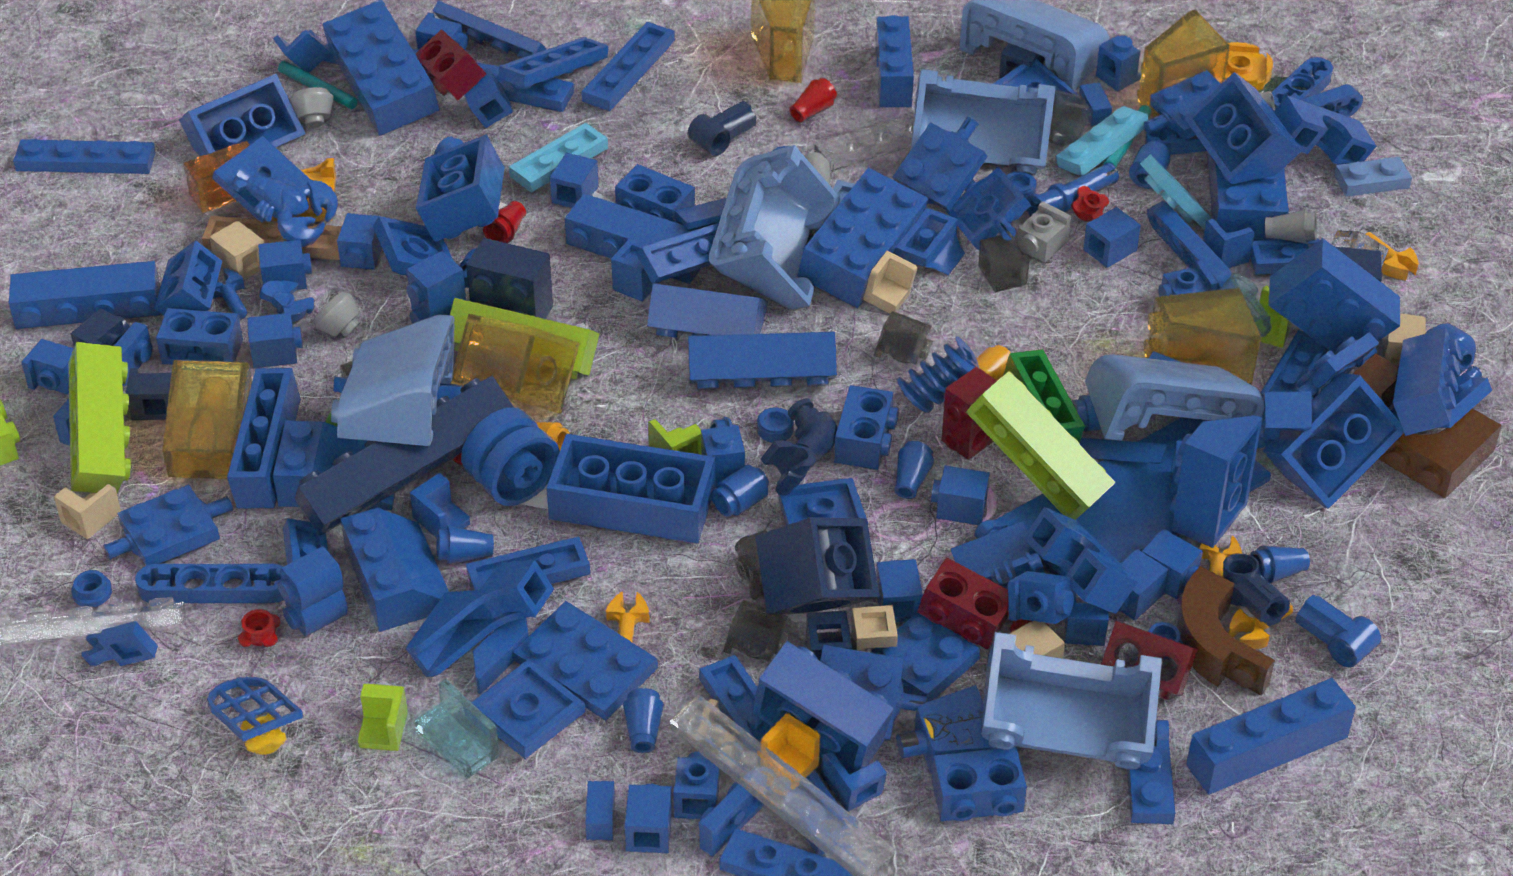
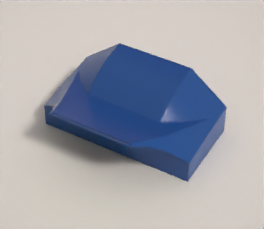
(932, 242)

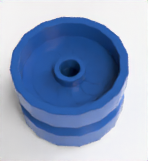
(510, 456)

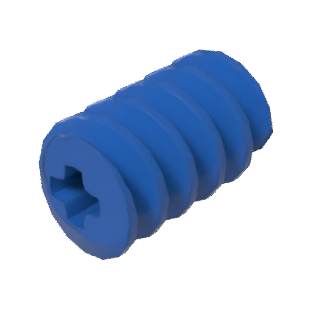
(931, 384)

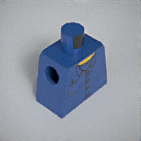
(946, 727)

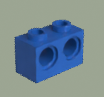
(653, 193)
(189, 280)
(199, 336)
(864, 427)
(978, 784)

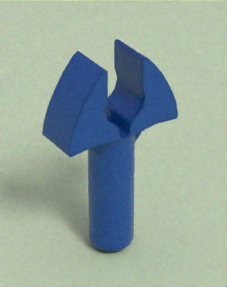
(234, 282)

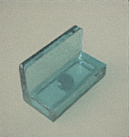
(459, 731)

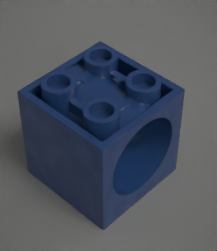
(817, 565)

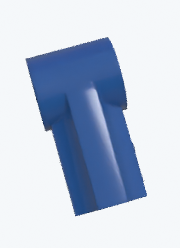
(1346, 638)

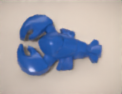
(284, 201)

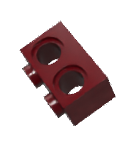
(449, 66)
(958, 428)
(965, 603)
(1153, 646)

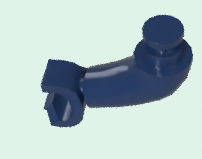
(815, 439)

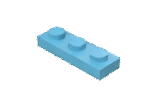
(1102, 141)
(535, 169)
(1174, 192)

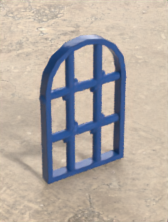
(258, 729)

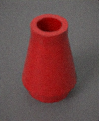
(814, 99)
(506, 225)

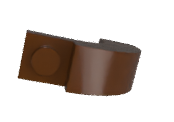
(1218, 655)

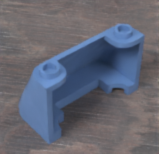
(1060, 36)
(1010, 120)
(768, 223)
(397, 384)
(1134, 388)
(1070, 704)

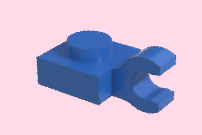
(123, 643)

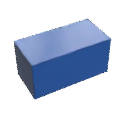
(1097, 101)
(600, 810)

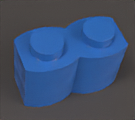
(312, 592)

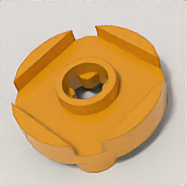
(1254, 66)

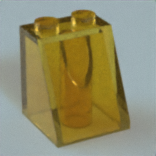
(783, 36)
(1180, 53)
(1205, 330)
(524, 360)
(204, 417)

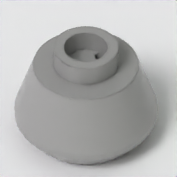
(312, 106)
(338, 315)

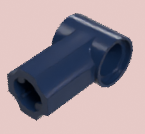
(717, 131)
(1254, 590)

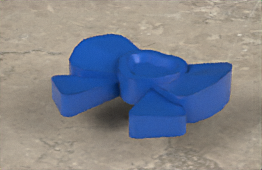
(281, 297)

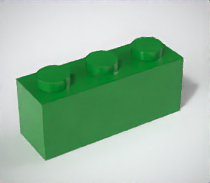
(1043, 383)

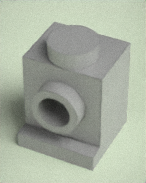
(1044, 232)

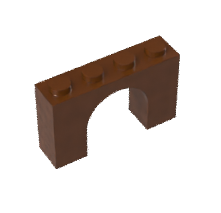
(1436, 459)

